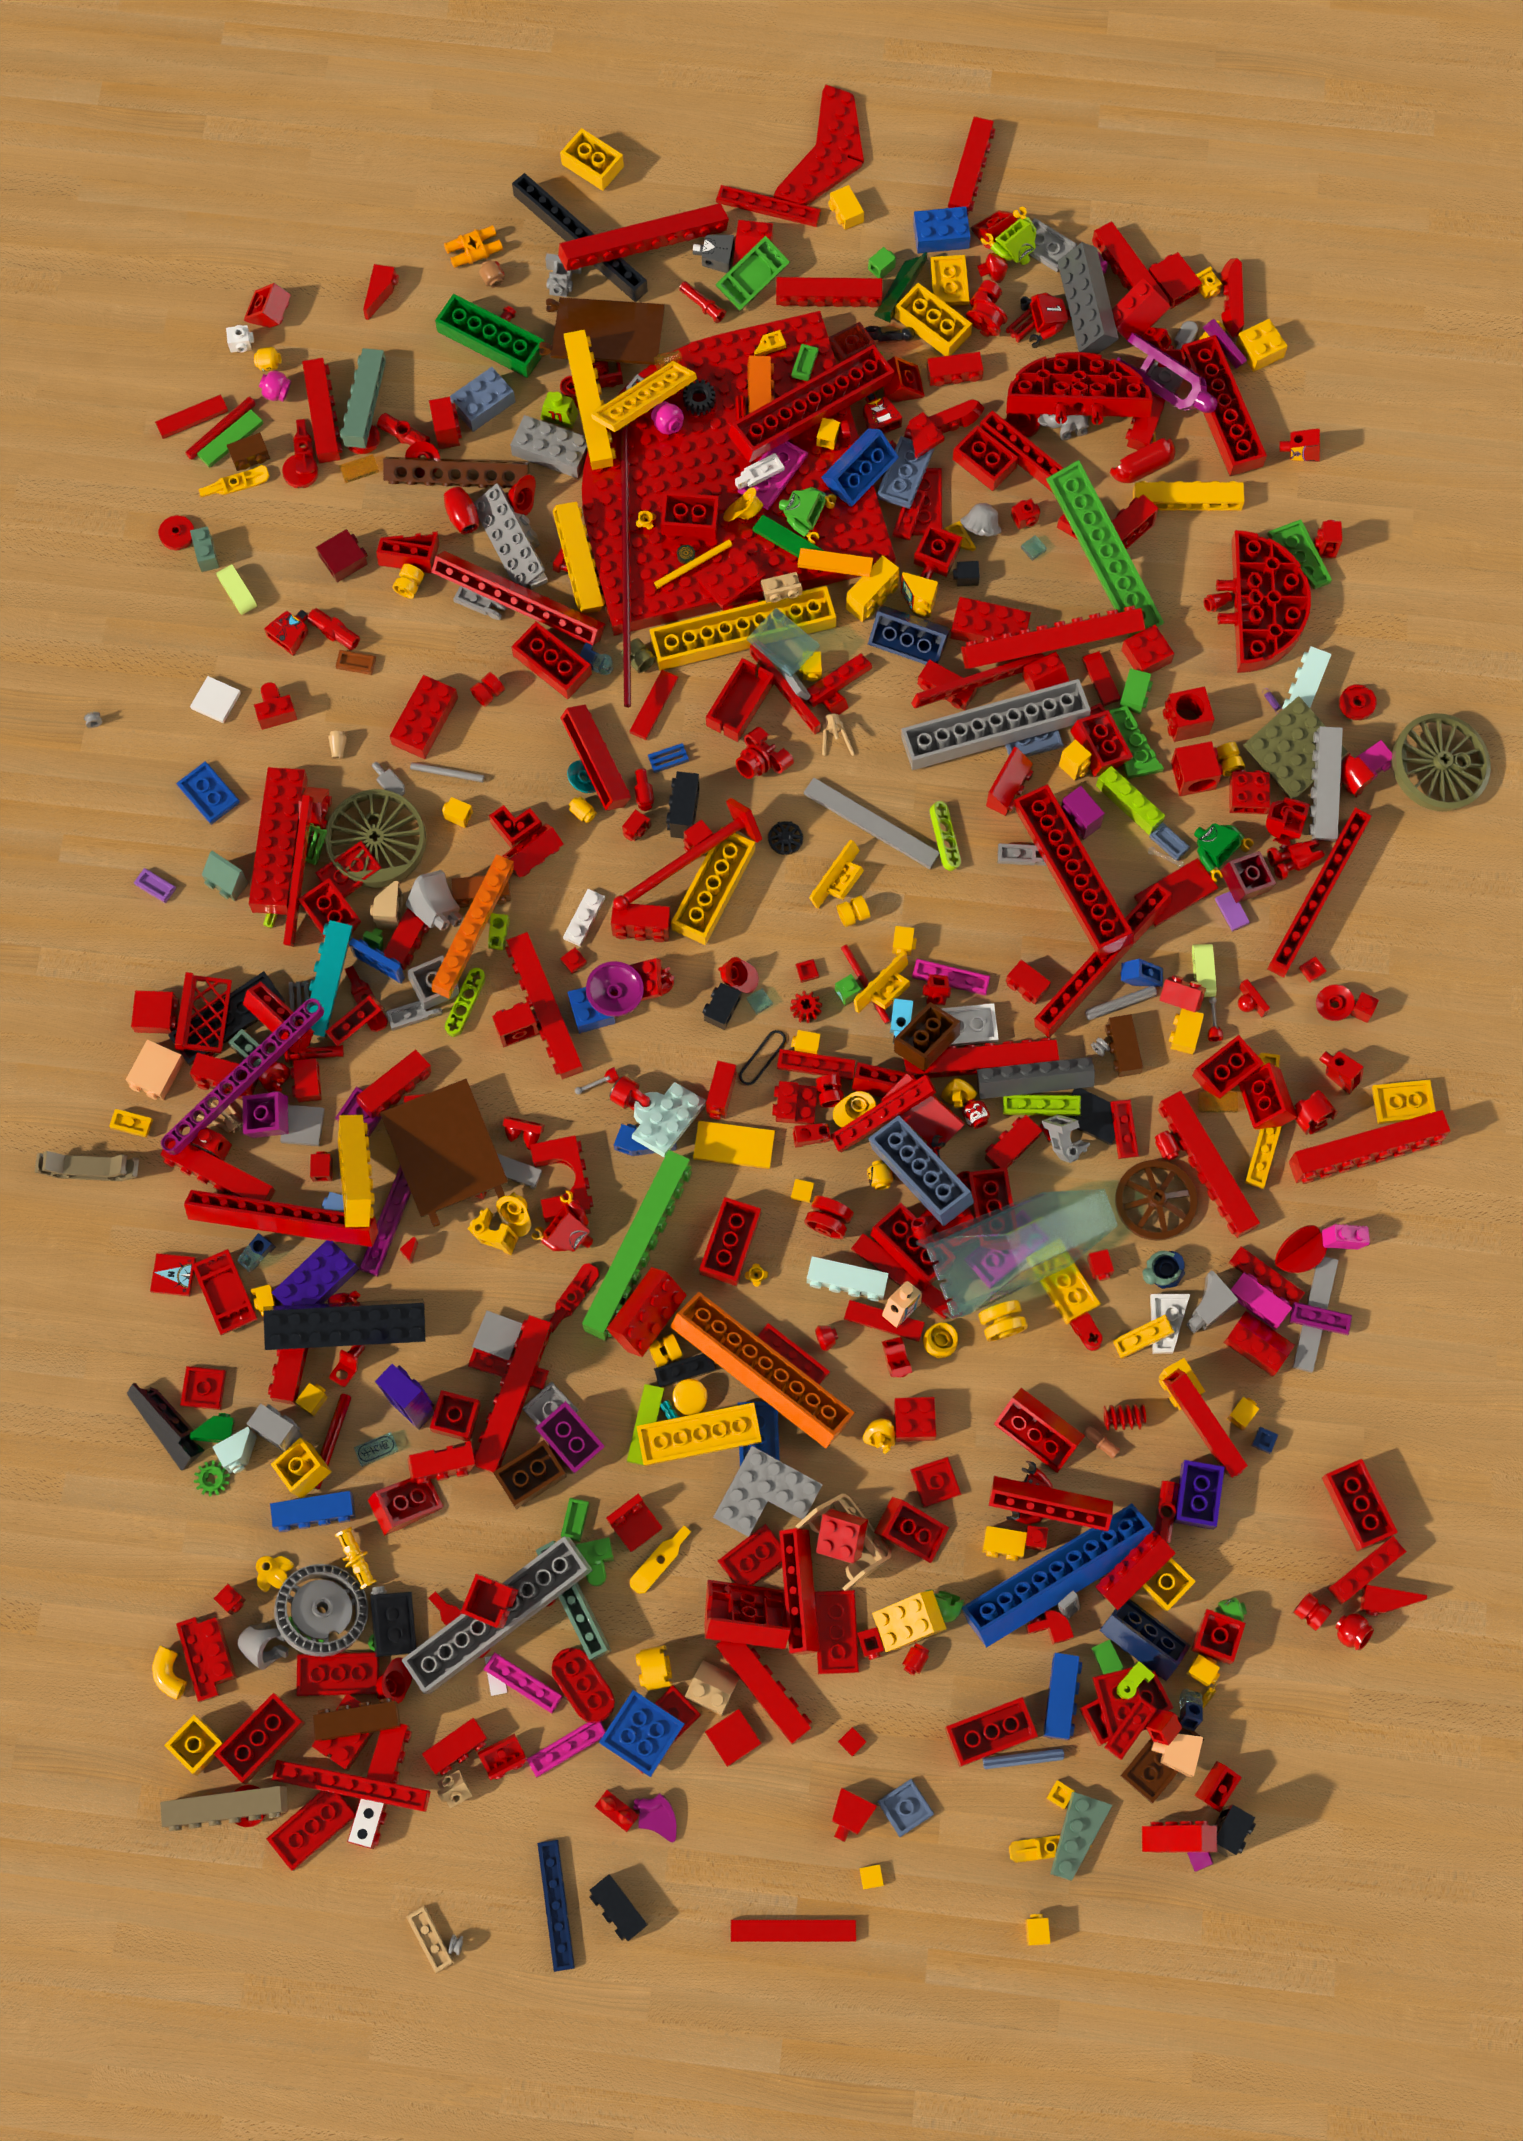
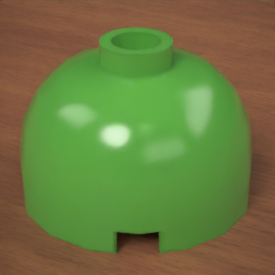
(949, 1605)

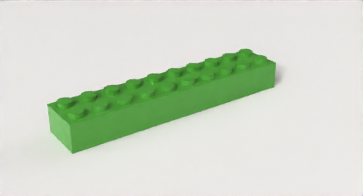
(637, 1244)

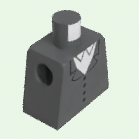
(716, 252)

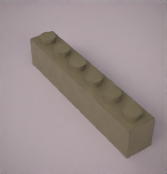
(224, 1806)

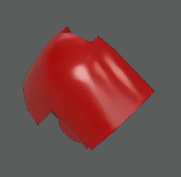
(1355, 775)
(1287, 818)

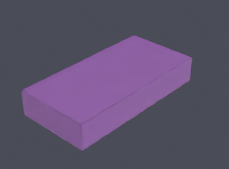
(155, 885)
(1232, 911)

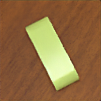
(236, 589)
(1204, 968)

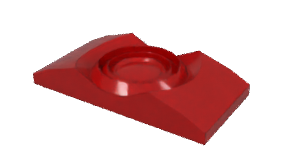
(224, 1292)

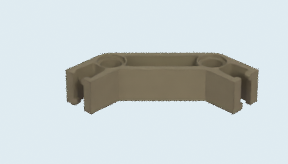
(86, 1167)

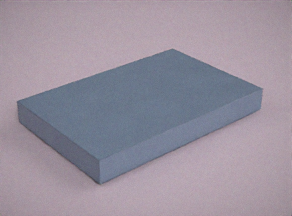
(1037, 744)

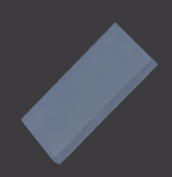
(904, 475)

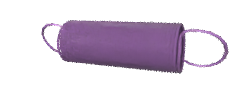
(1271, 699)

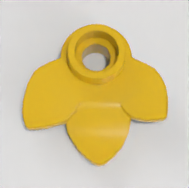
(275, 1574)

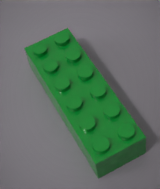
(489, 335)

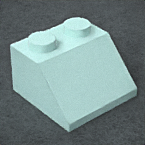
(236, 1450)

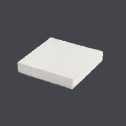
(215, 699)

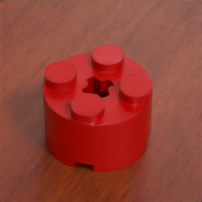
(1314, 1113)

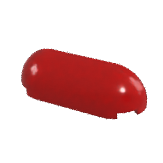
(1144, 461)

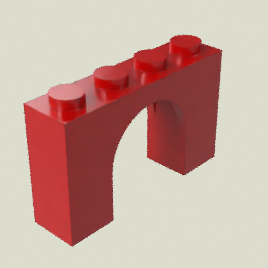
(564, 1152)

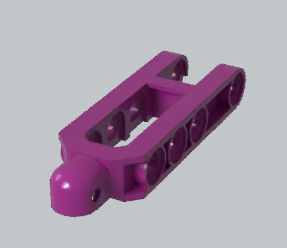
(1198, 396)

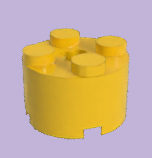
(654, 1667)

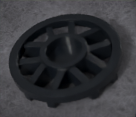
(785, 838)

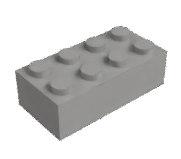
(550, 446)

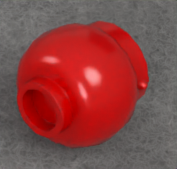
(1354, 1631)

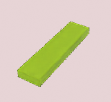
(1042, 1105)
(647, 1414)

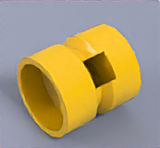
(409, 580)
(1229, 758)
(853, 911)
(671, 1347)

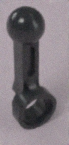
(875, 332)

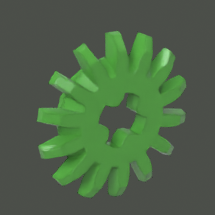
(204, 1475)

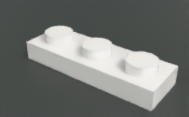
(584, 917)

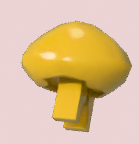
(958, 1092)
(880, 1434)

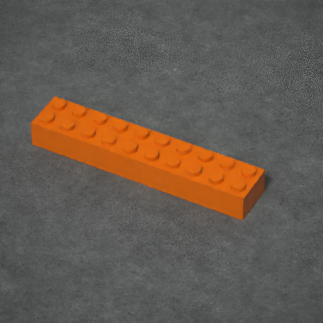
(762, 1369)

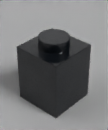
(967, 573)

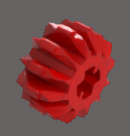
(811, 1012)

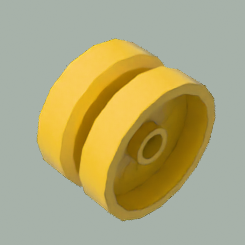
(1003, 1320)

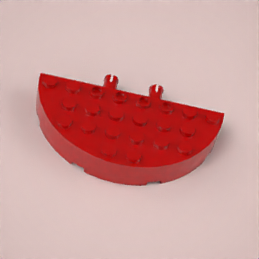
(1079, 386)
(1269, 601)

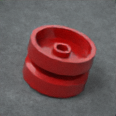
(829, 1217)

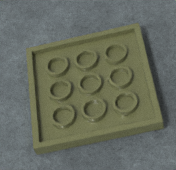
(1287, 747)

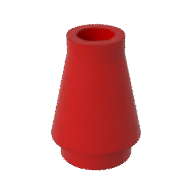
(1216, 601)

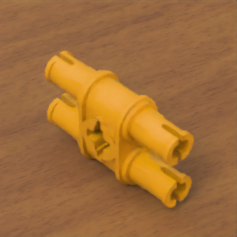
(470, 253)

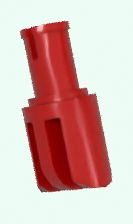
(643, 791)

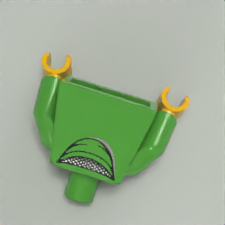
(804, 510)

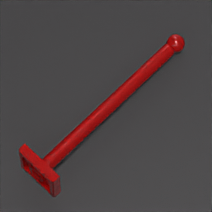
(743, 822)

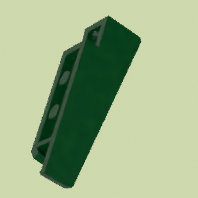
(900, 287)

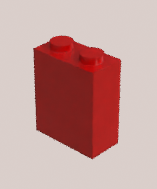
(1176, 279)
(721, 1090)

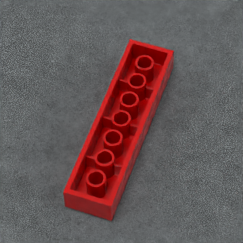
(1230, 420)
(277, 840)
(1369, 1147)

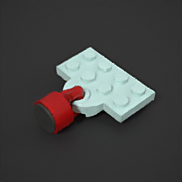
(660, 1116)

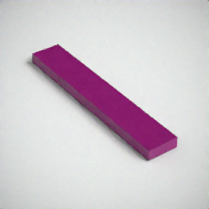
(387, 1225)

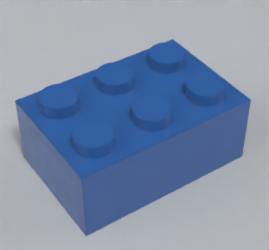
(941, 230)

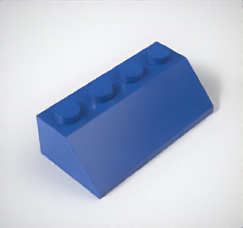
(860, 466)

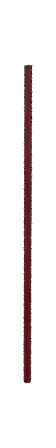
(626, 567)

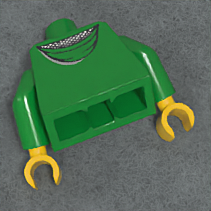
(1218, 844)

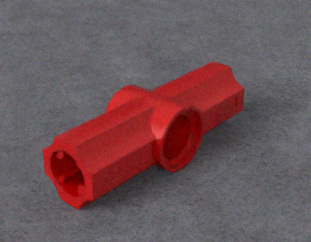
(395, 427)
(333, 629)
(1167, 1499)

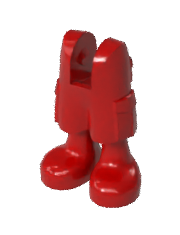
(1299, 854)

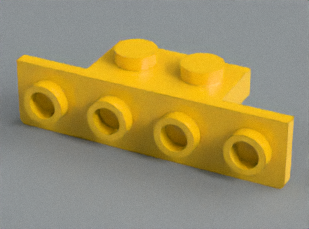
(839, 877)
(885, 986)

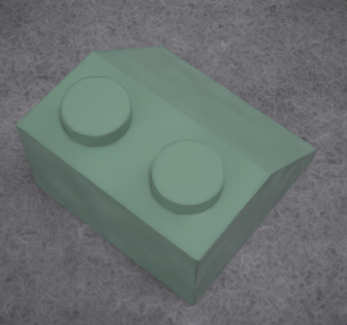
(224, 876)

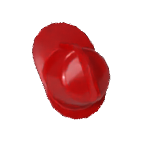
(522, 495)
(739, 975)
(394, 1681)

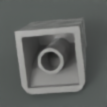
(433, 901)
(1215, 1303)

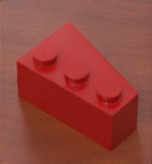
(413, 550)

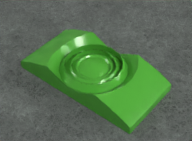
(752, 273)

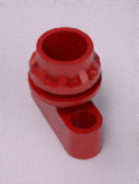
(759, 756)

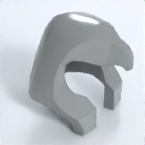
(253, 1641)

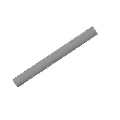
(447, 772)

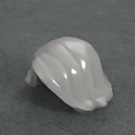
(982, 520)

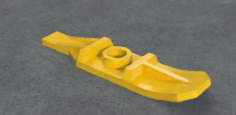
(244, 481)
(651, 1569)
(1033, 1849)

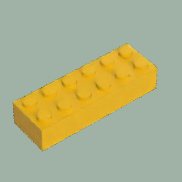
(713, 888)
(355, 1171)

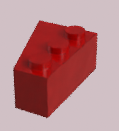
(441, 1463)

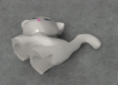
(1074, 422)

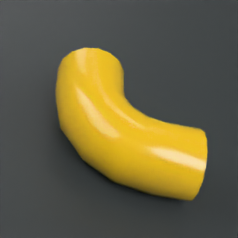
(164, 1675)

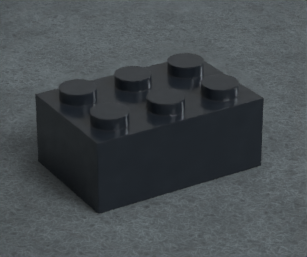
(683, 803)
(1232, 1829)

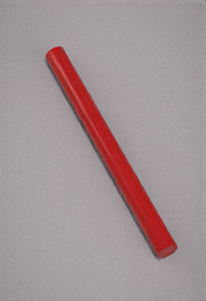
(863, 979)

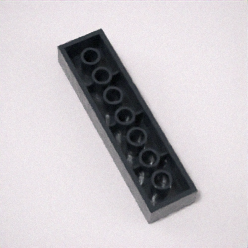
(344, 1324)

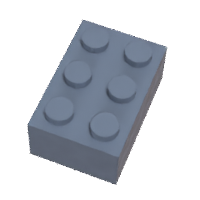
(483, 399)

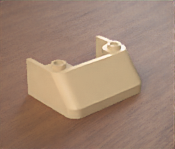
(874, 1550)

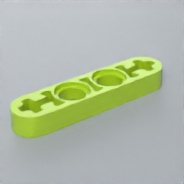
(948, 835)
(466, 1002)

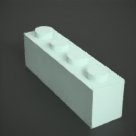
(1308, 676)
(847, 1278)

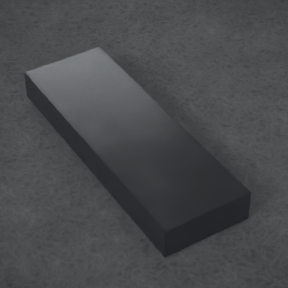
(684, 1369)

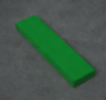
(782, 536)

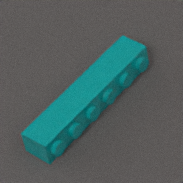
(329, 971)

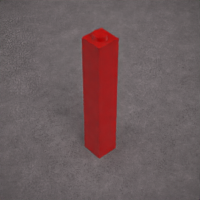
(1205, 1423)

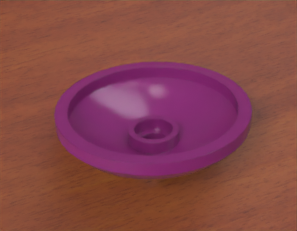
(618, 978)

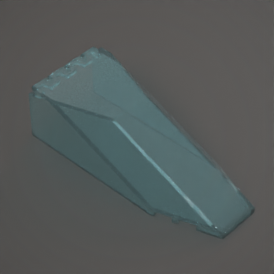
(1016, 1246)

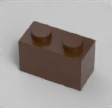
(248, 452)

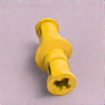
(355, 1558)

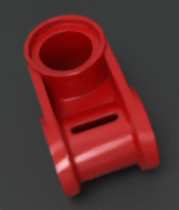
(1085, 1328)

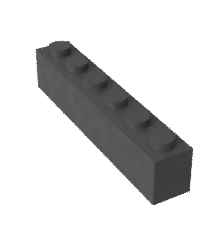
(1035, 1077)

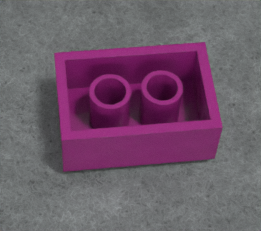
(569, 1437)

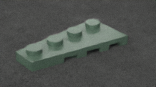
(1079, 1830)

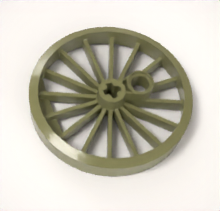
(1441, 762)
(385, 876)

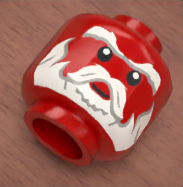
(975, 1114)

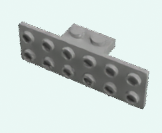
(510, 536)

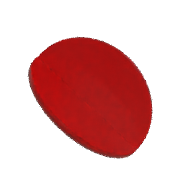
(1301, 1250)

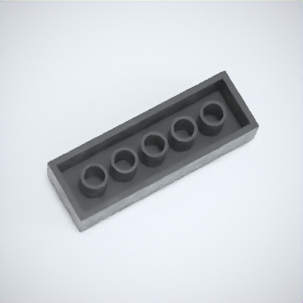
(1087, 299)

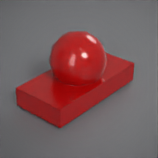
(1252, 999)

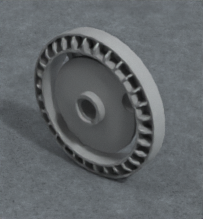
(320, 1594)

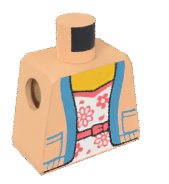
(906, 1299)

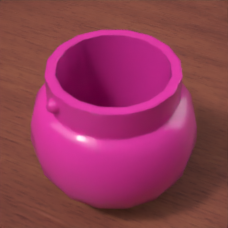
(275, 386)
(667, 418)

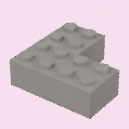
(760, 1481)

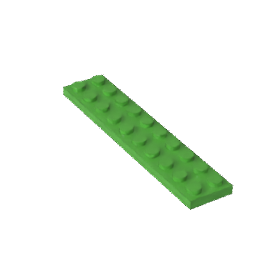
(1101, 542)

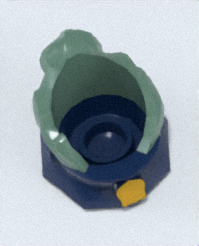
(1164, 1269)

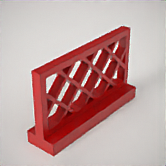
(187, 1007)

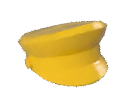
(940, 1340)
(690, 1396)

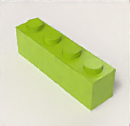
(1130, 800)

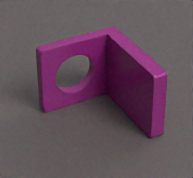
(1200, 1860)

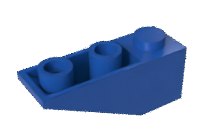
(626, 1145)

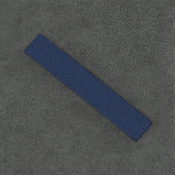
(556, 1905)

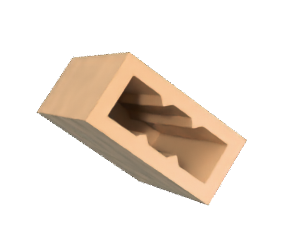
(154, 1070)

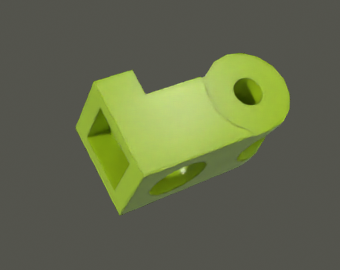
(498, 931)
(1127, 1687)

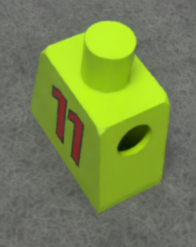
(559, 410)

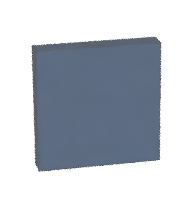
(905, 1807)

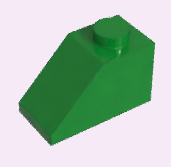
(214, 1429)

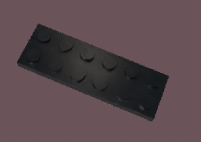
(237, 1017)

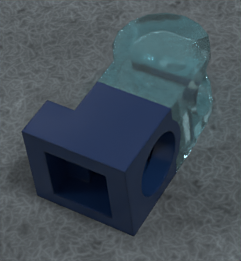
(599, 662)
(255, 1252)
(1190, 1709)

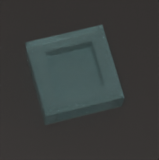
(1033, 547)
(759, 1001)

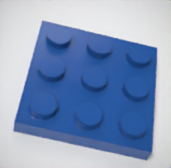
(641, 1733)

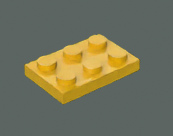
(950, 279)
(1402, 1101)

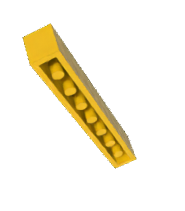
(588, 398)

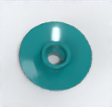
(579, 778)

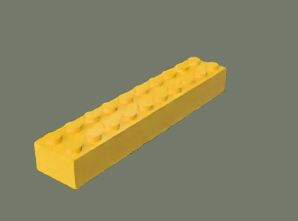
(729, 629)

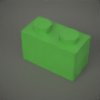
(1135, 690)

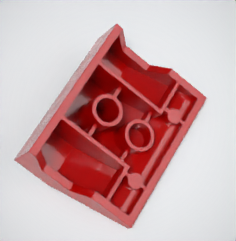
(746, 1614)

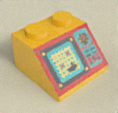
(919, 593)

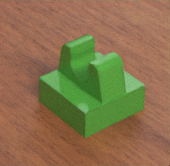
(374, 939)

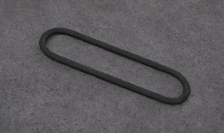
(760, 1073)

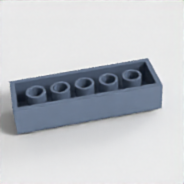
(921, 1170)

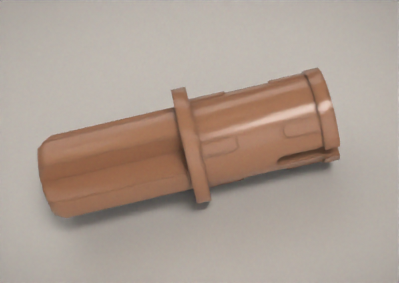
(1101, 1441)

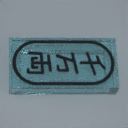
(376, 1449)

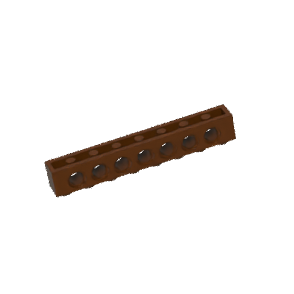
(392, 475)

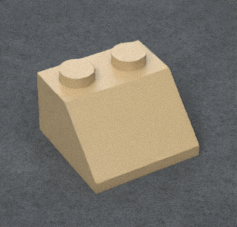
(388, 907)
(712, 1687)

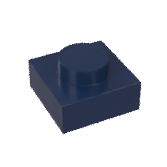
(1264, 1440)

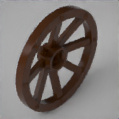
(1153, 1203)

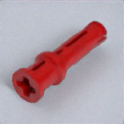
(708, 306)
(338, 1051)

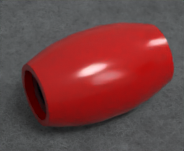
(461, 510)

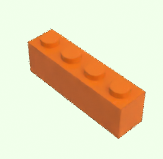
(759, 382)

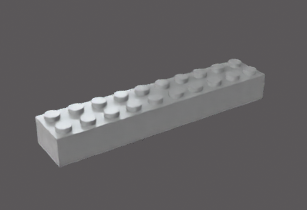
(995, 724)
(469, 1638)

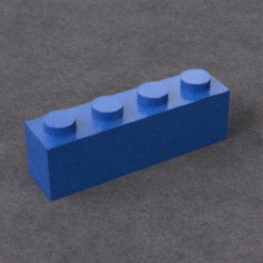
(312, 1510)
(1061, 1696)

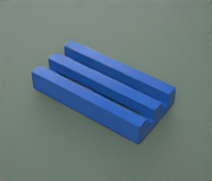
(684, 759)

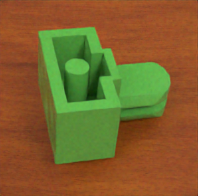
(595, 1554)

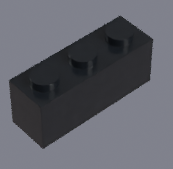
(617, 1908)

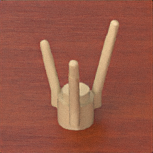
(833, 725)
(232, 1122)

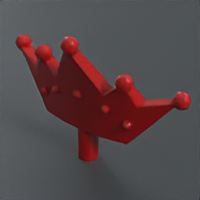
(1284, 840)

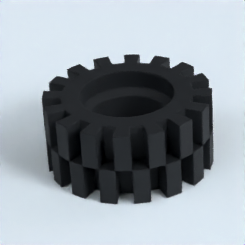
(702, 406)

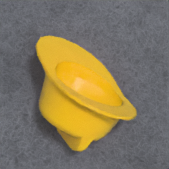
(745, 507)
(852, 1107)
(514, 1213)

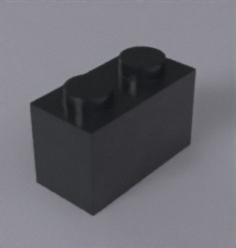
(722, 1006)

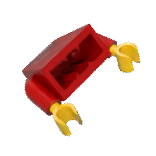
(567, 1229)

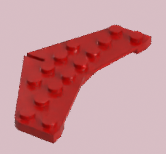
(835, 154)

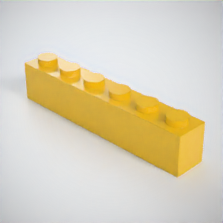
(1192, 495)
(578, 557)

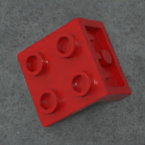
(634, 1523)

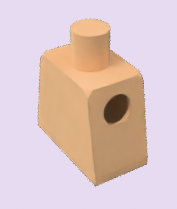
(1181, 1753)

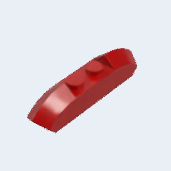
(1233, 312)
(955, 417)

